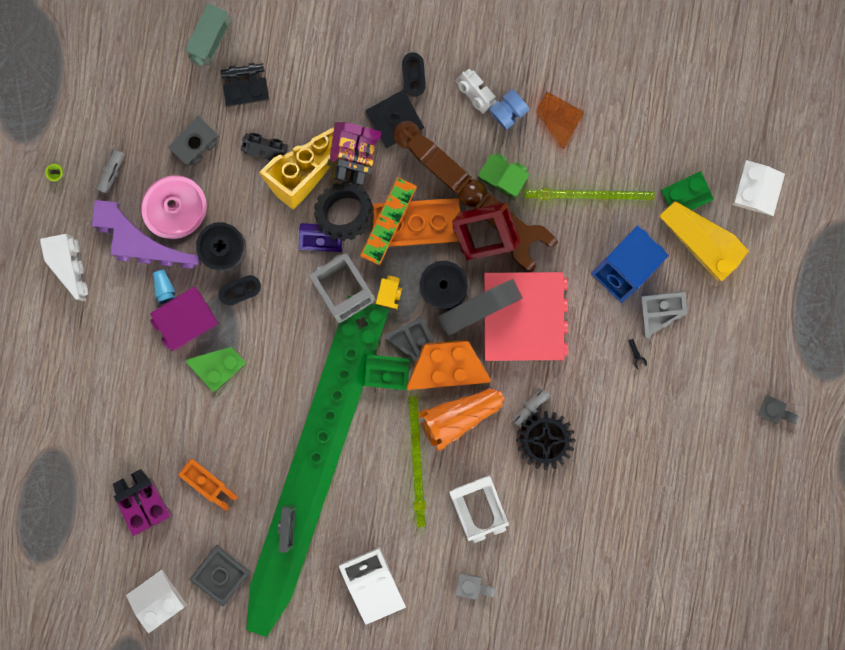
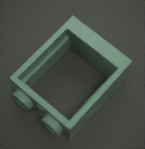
(208, 35)

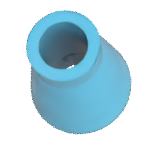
(163, 288)

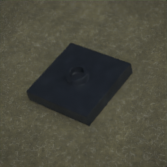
(390, 113)

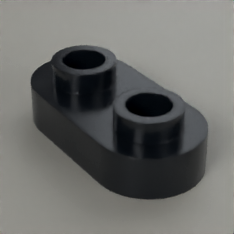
(413, 75)
(240, 290)

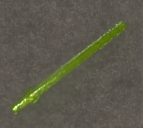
(545, 194)
(419, 503)

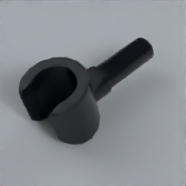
(636, 354)

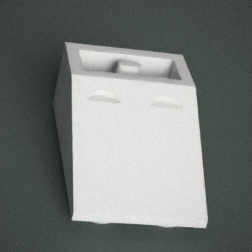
(62, 258)
(372, 585)

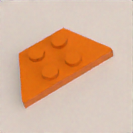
(447, 365)

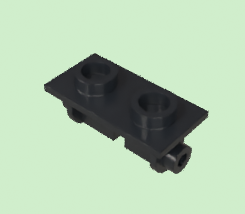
(256, 143)

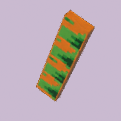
(388, 221)

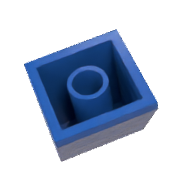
(630, 264)

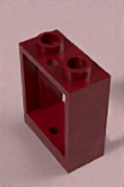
(504, 224)

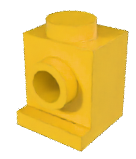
(389, 292)

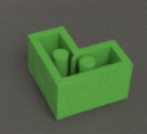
(504, 176)

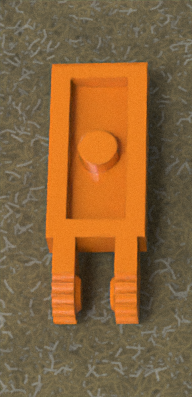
(206, 483)

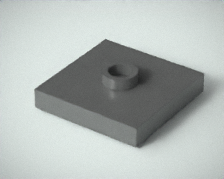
(286, 528)
(220, 575)

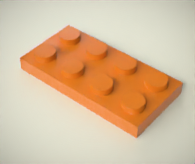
(425, 222)

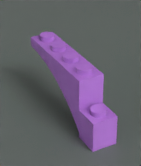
(131, 242)

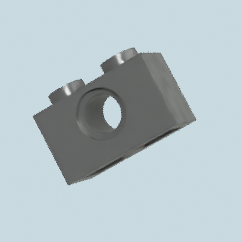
(181, 144)

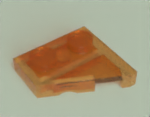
(559, 117)

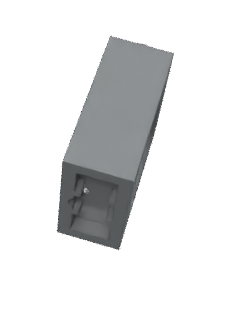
(354, 303)

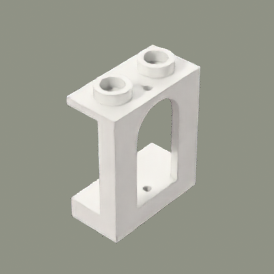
(500, 520)

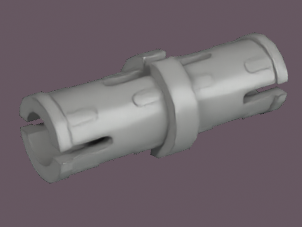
(110, 171)
(531, 407)

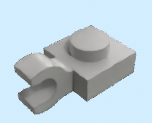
(470, 587)

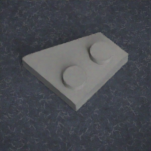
(661, 310)

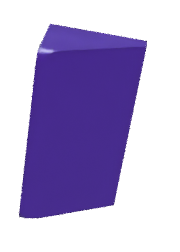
(314, 239)

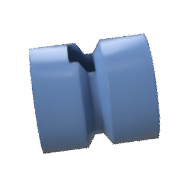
(509, 109)

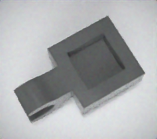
(775, 410)

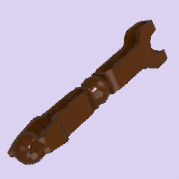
(470, 191)

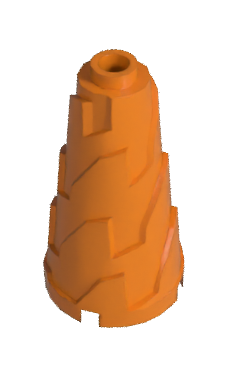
(454, 418)

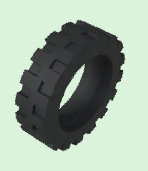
(353, 228)

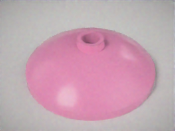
(176, 219)

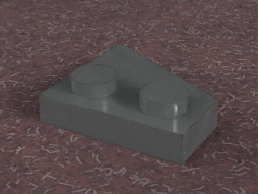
(411, 338)

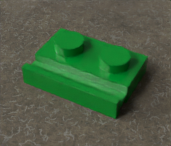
(689, 192)
(386, 372)

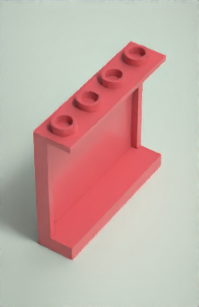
(532, 325)

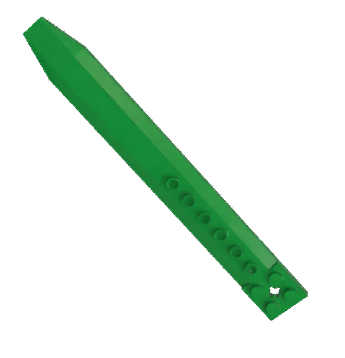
(313, 466)

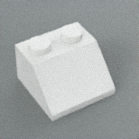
(758, 188)
(155, 601)

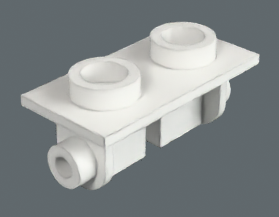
(469, 84)

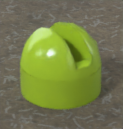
(54, 176)

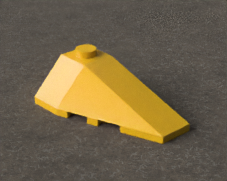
(300, 170)
(710, 244)

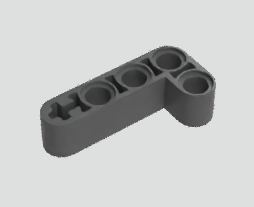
(479, 307)

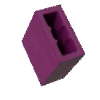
(183, 319)

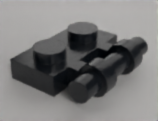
(246, 91)

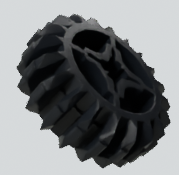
(560, 440)

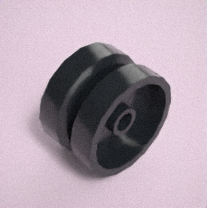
(212, 237)
(454, 277)

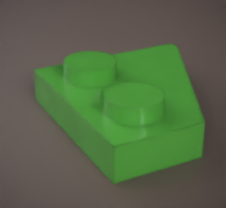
(217, 366)

